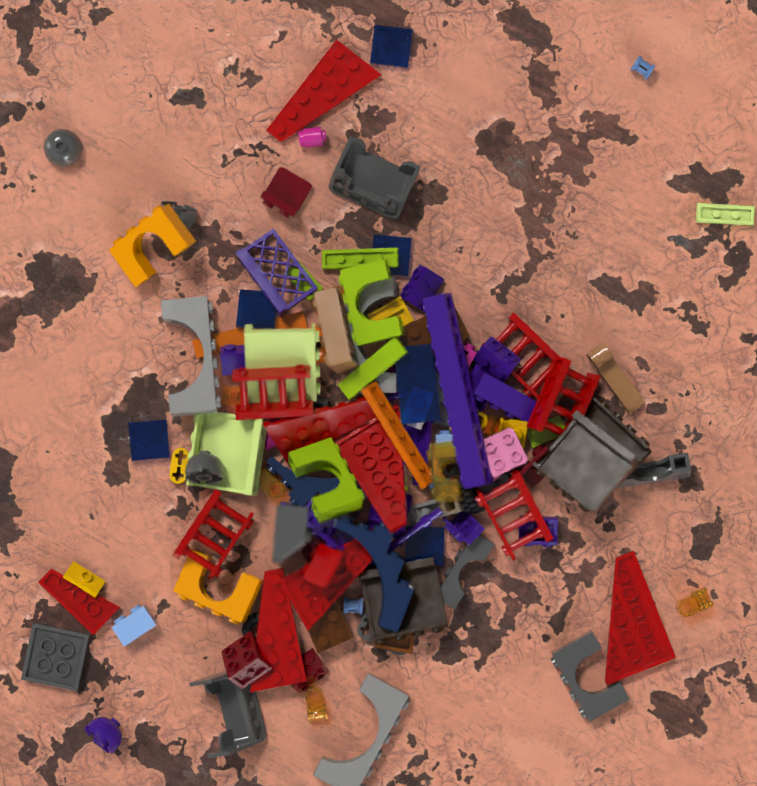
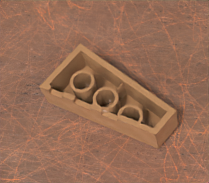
(334, 330)

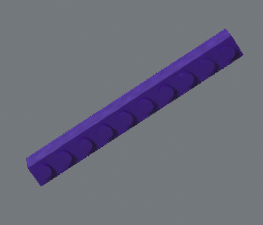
(457, 390)

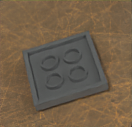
(55, 656)

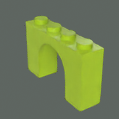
(354, 282)
(326, 456)

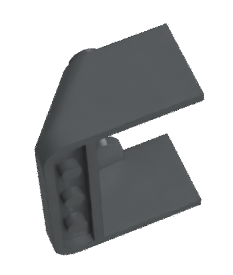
(290, 531)
(240, 714)

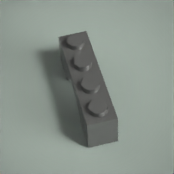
(667, 469)
(450, 588)

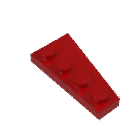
(88, 610)

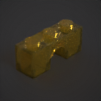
(440, 456)

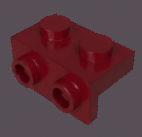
(314, 670)

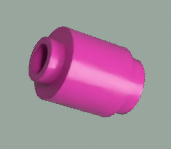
(312, 137)

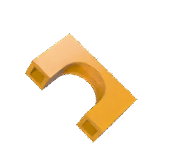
(129, 251)
(237, 607)

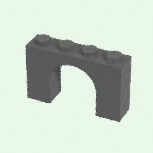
(592, 703)

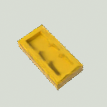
(84, 579)

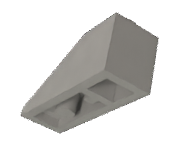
(419, 510)

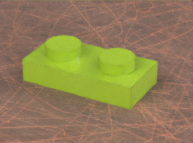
(304, 286)
(537, 437)

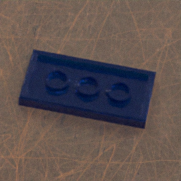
(417, 385)

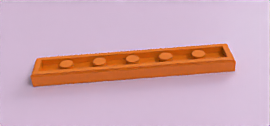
(236, 336)
(397, 434)

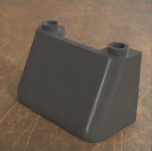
(372, 180)

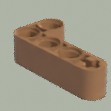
(615, 378)

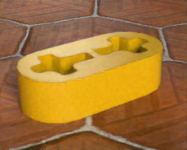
(174, 465)

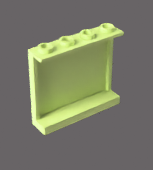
(282, 349)
(236, 444)

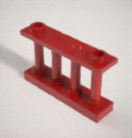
(542, 351)
(550, 390)
(272, 409)
(523, 499)
(195, 534)

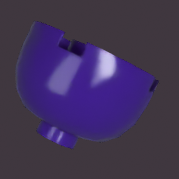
(105, 733)

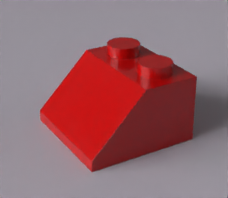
(321, 565)

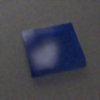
(391, 46)
(404, 247)
(255, 310)
(149, 440)
(426, 544)

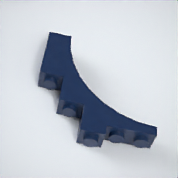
(303, 486)
(394, 593)

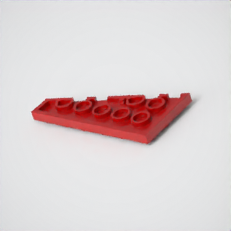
(329, 84)
(325, 423)
(311, 600)
(278, 636)

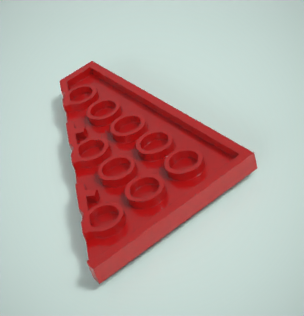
(378, 470)
(635, 628)

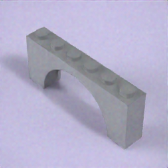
(369, 297)
(201, 395)
(388, 704)

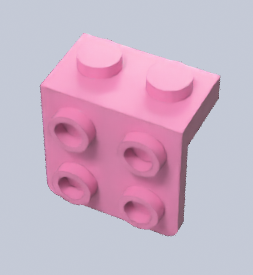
(504, 452)

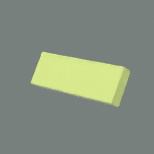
(725, 214)

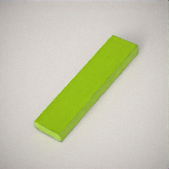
(353, 257)
(372, 368)

